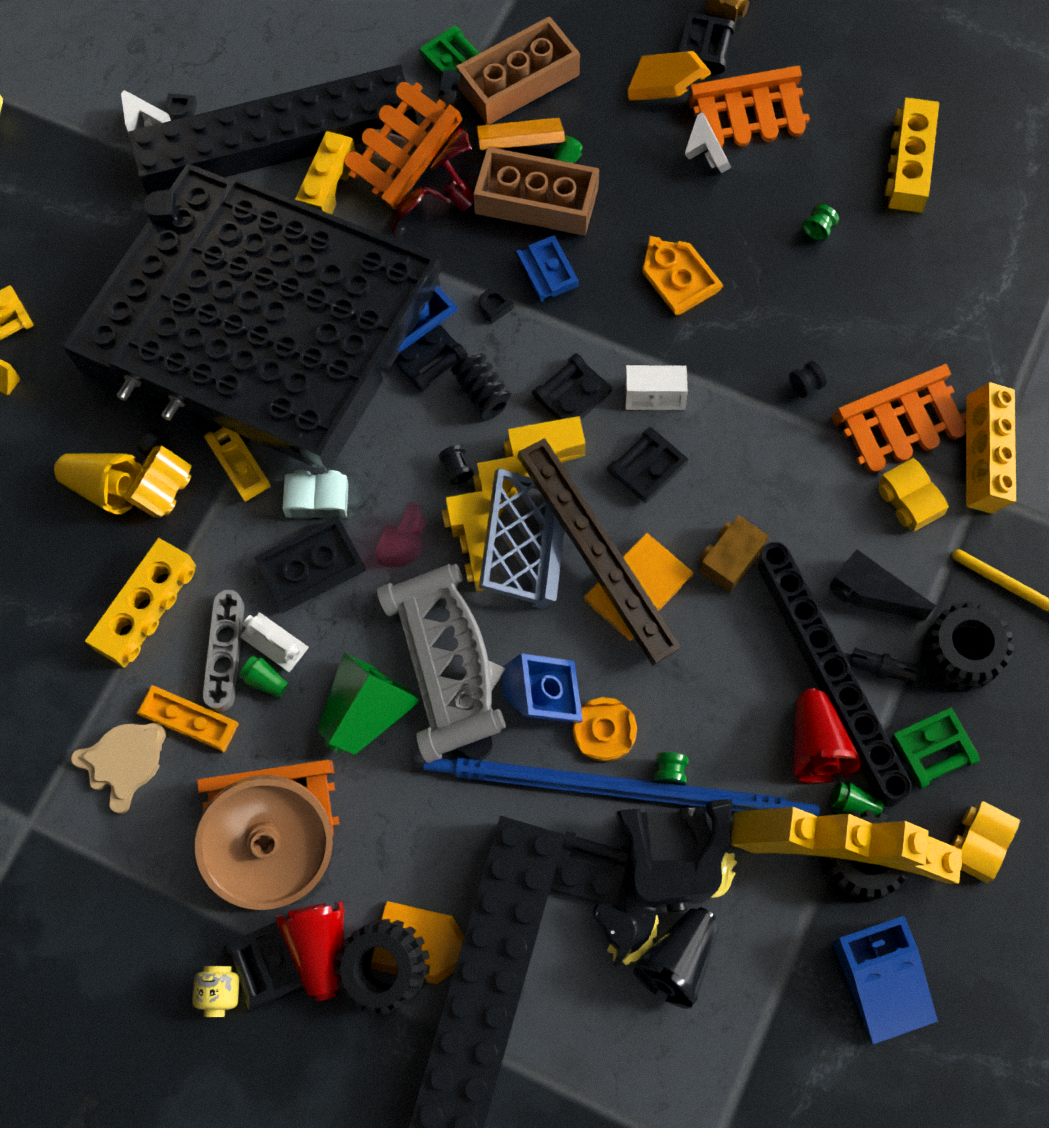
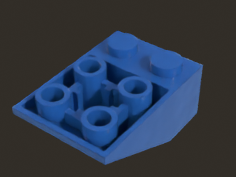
(886, 979)

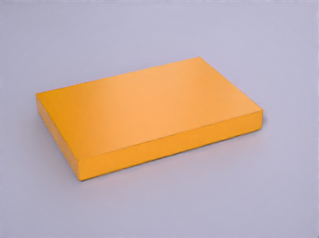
(520, 133)
(656, 571)

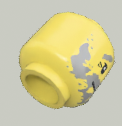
(215, 990)

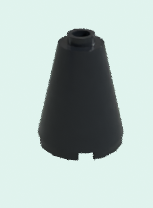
(680, 958)

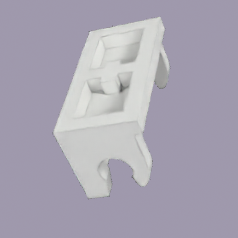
(656, 387)

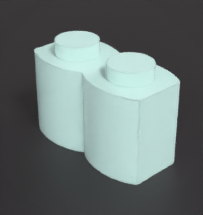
(315, 495)

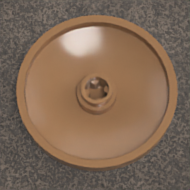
(263, 842)

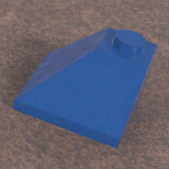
(542, 688)

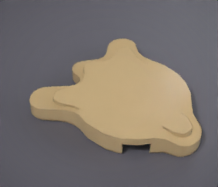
(123, 760)

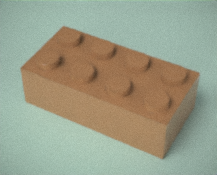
(518, 70)
(536, 191)

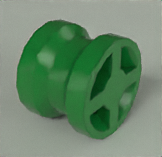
(821, 220)
(671, 768)

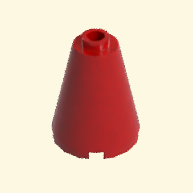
(821, 741)
(313, 940)

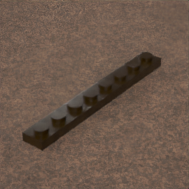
(599, 552)

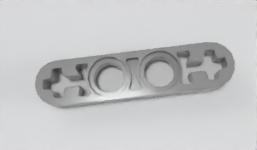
(223, 650)

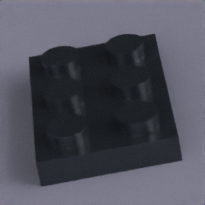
(310, 564)

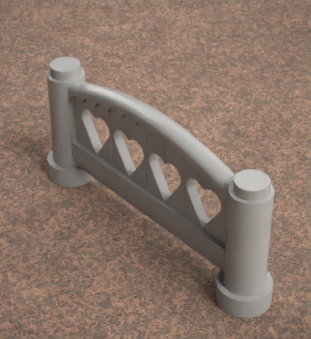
(448, 725)

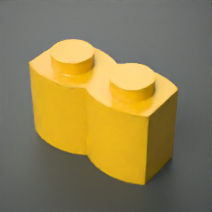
(158, 482)
(913, 495)
(985, 840)

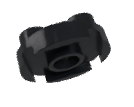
(449, 81)

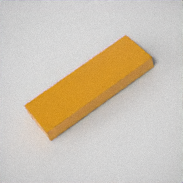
(188, 718)

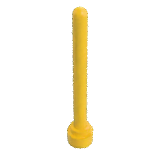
(1001, 579)

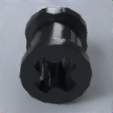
(456, 464)

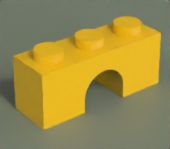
(325, 170)

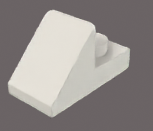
(140, 113)
(703, 138)

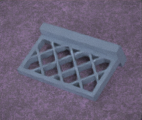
(547, 549)

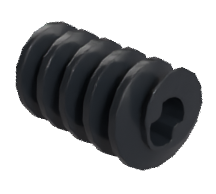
(481, 385)

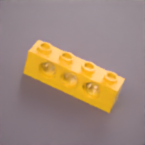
(913, 155)
(990, 448)
(142, 585)

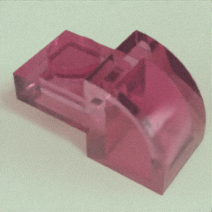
(402, 545)

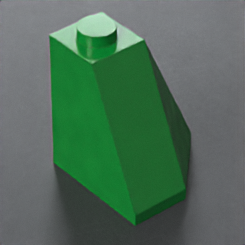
(361, 706)

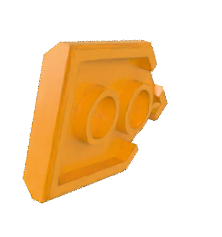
(666, 75)
(679, 274)
(441, 939)

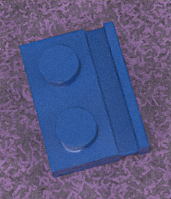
(547, 268)

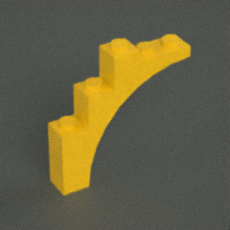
(470, 512)
(849, 838)

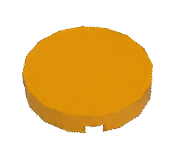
(606, 730)

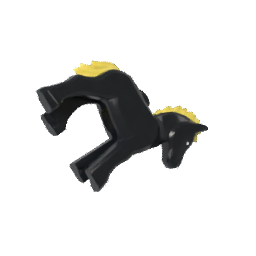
(666, 882)

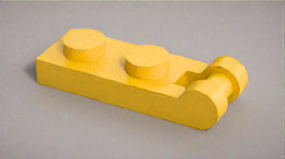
(238, 463)

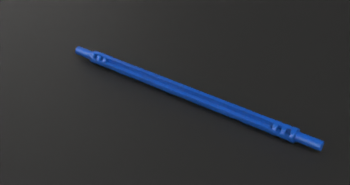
(609, 785)

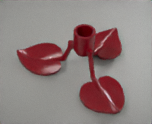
(456, 189)

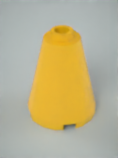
(99, 477)

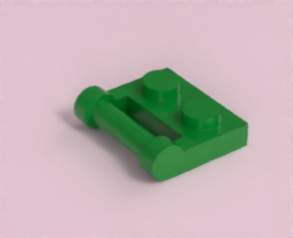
(442, 55)
(930, 737)

